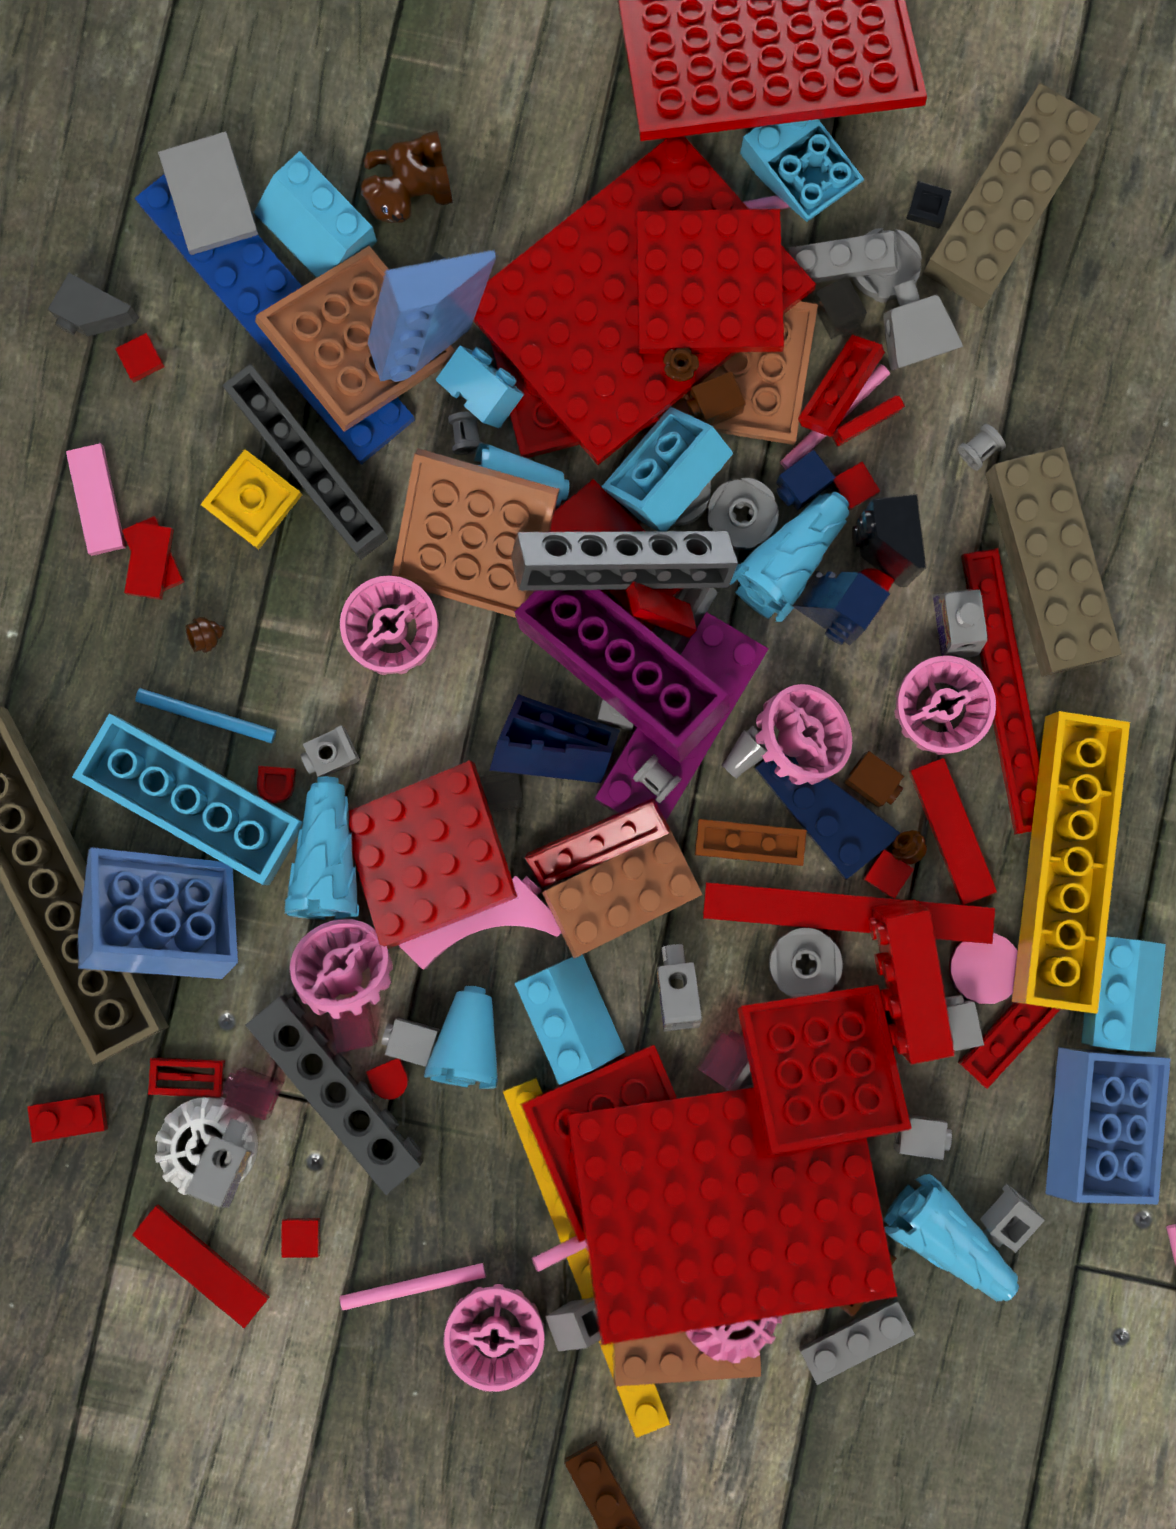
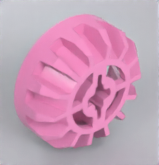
(412, 604)
(974, 692)
(810, 729)
(332, 963)
(461, 1336)
(716, 1344)

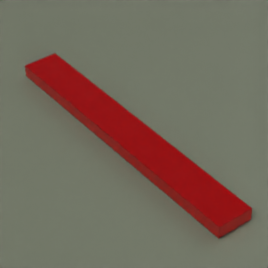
(1003, 669)
(836, 911)

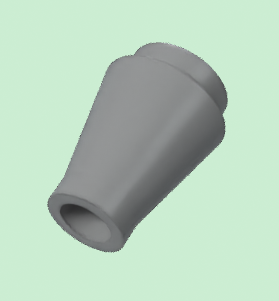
(744, 753)

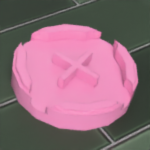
(984, 970)

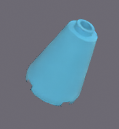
(518, 466)
(466, 1043)

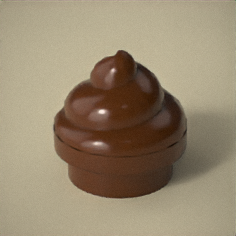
(203, 634)

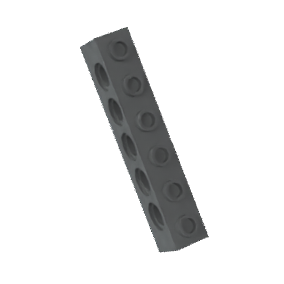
(305, 461)
(619, 558)
(268, 1030)

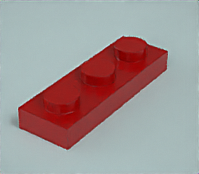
(841, 385)

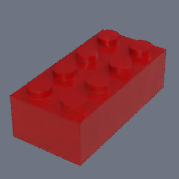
(912, 981)

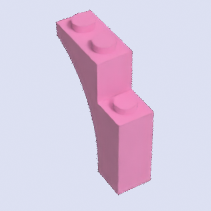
(523, 911)

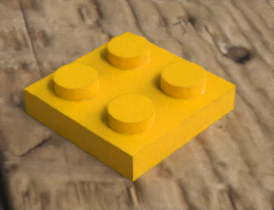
(251, 499)

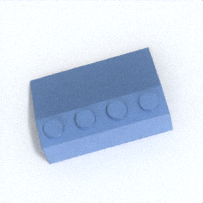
(425, 312)
(157, 915)
(1107, 1127)

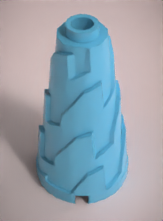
(782, 565)
(323, 871)
(942, 1233)

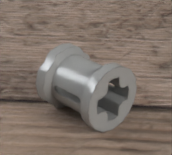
(465, 432)
(981, 446)
(657, 778)

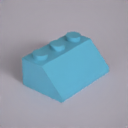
(312, 217)
(668, 469)
(1127, 997)
(570, 1018)

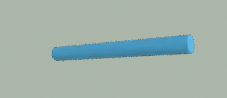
(205, 715)

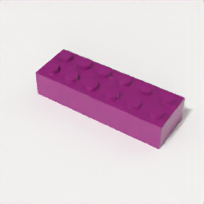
(728, 661)
(625, 666)

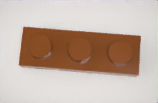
(750, 842)

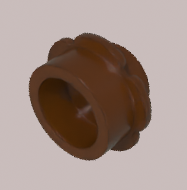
(677, 372)
(909, 847)

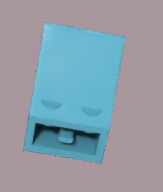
(800, 165)

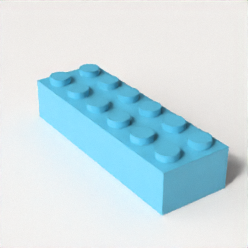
(188, 800)

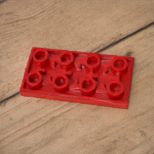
(597, 511)

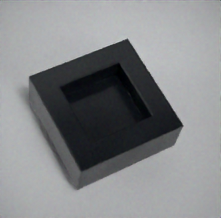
(928, 204)

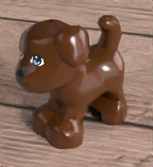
(391, 196)

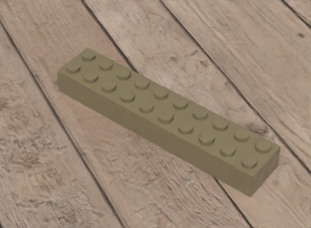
(46, 887)

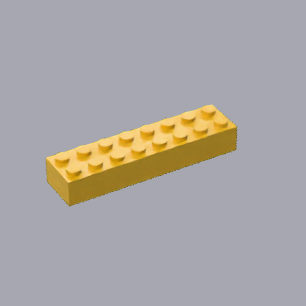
(1071, 862)

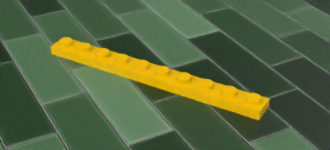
(640, 1402)

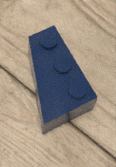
(841, 603)
(553, 743)

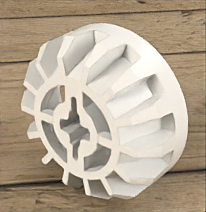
(200, 1115)

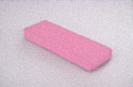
(95, 499)

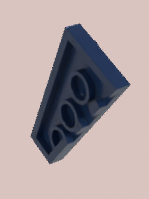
(833, 819)

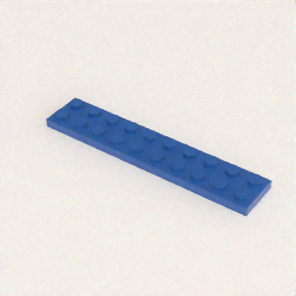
(249, 281)

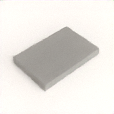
(208, 193)

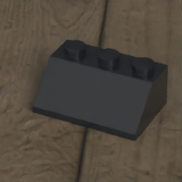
(892, 537)

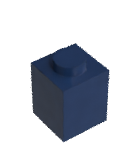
(804, 480)

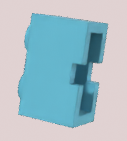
(487, 391)

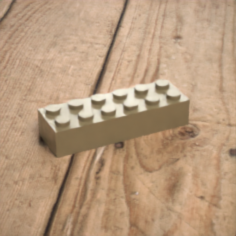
(1011, 195)
(1052, 562)

